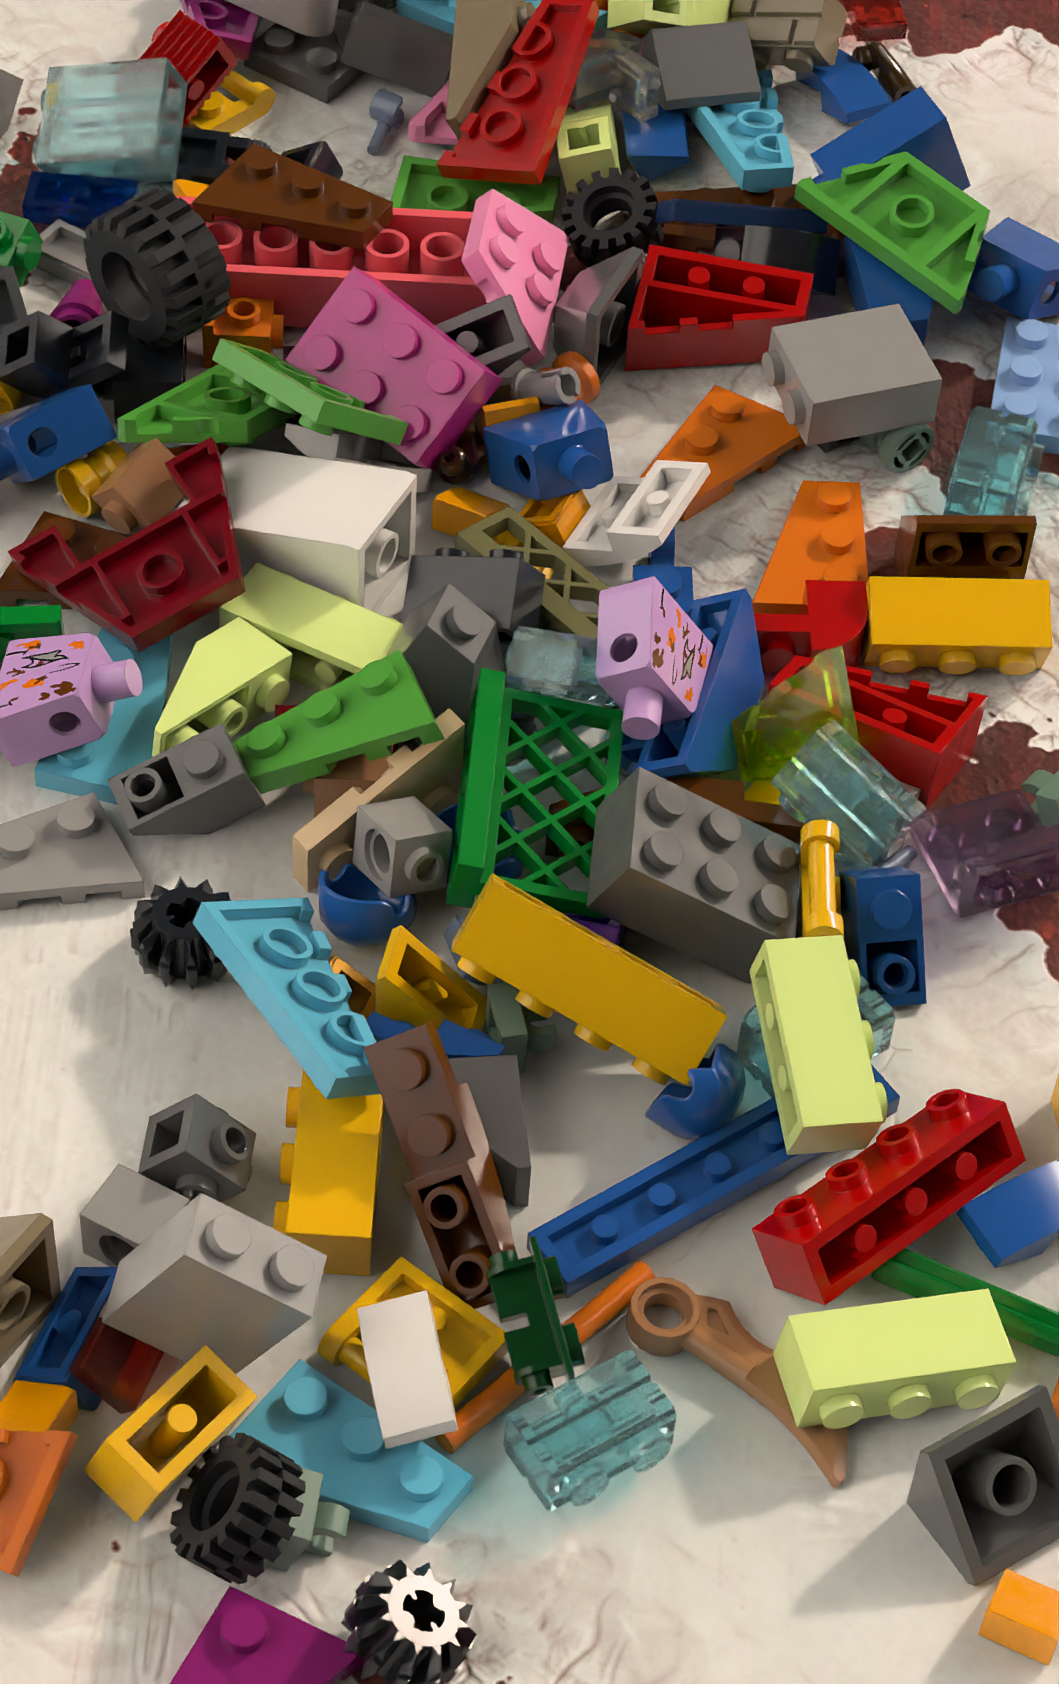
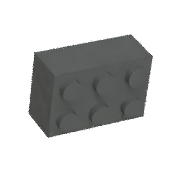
(692, 873)

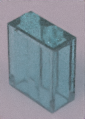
(112, 120)

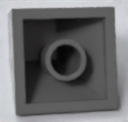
(597, 310)
(446, 647)

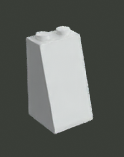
(322, 521)

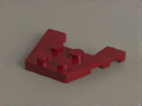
(157, 575)

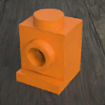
(247, 323)

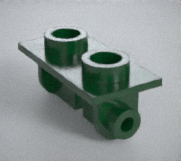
(529, 1289)

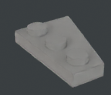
(64, 855)

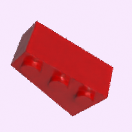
(709, 309)
(908, 731)

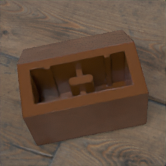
(964, 546)

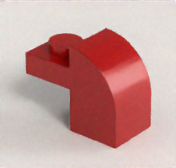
(829, 617)

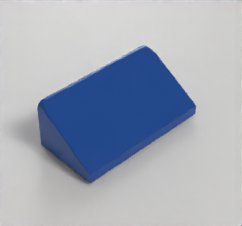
(657, 143)
(66, 1332)

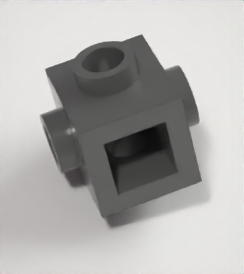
(198, 1150)

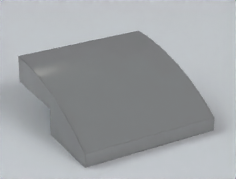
(351, 448)

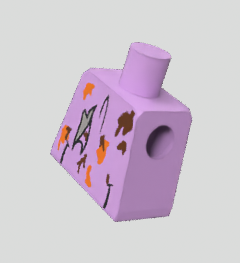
(649, 656)
(59, 694)

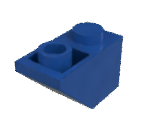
(886, 931)

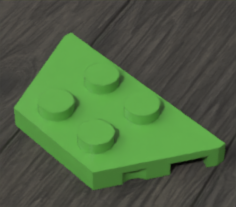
(906, 221)
(201, 410)

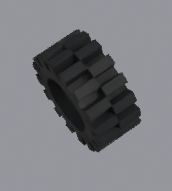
(601, 199)
(237, 1508)

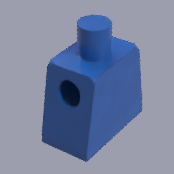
(1018, 270)
(60, 430)
(560, 450)

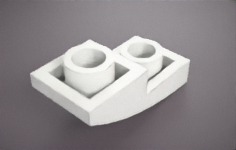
(406, 1369)

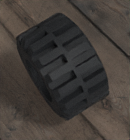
(157, 267)

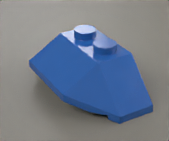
(732, 684)

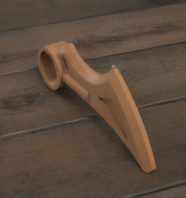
(721, 1342)

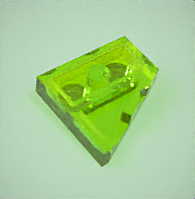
(779, 725)

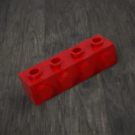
(888, 1195)

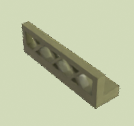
(540, 551)

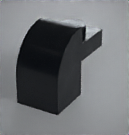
(785, 250)
(50, 356)

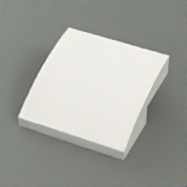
(635, 513)

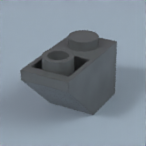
(187, 788)

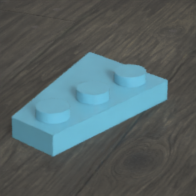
(340, 1436)

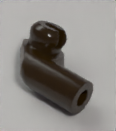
(888, 71)
(466, 458)

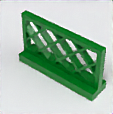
(486, 775)

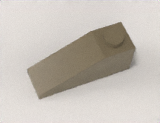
(480, 48)

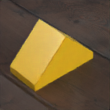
(422, 988)

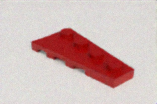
(527, 100)

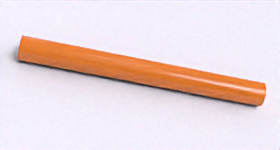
(504, 1391)

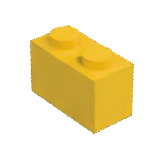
(170, 1433)

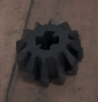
(169, 940)
(408, 1626)

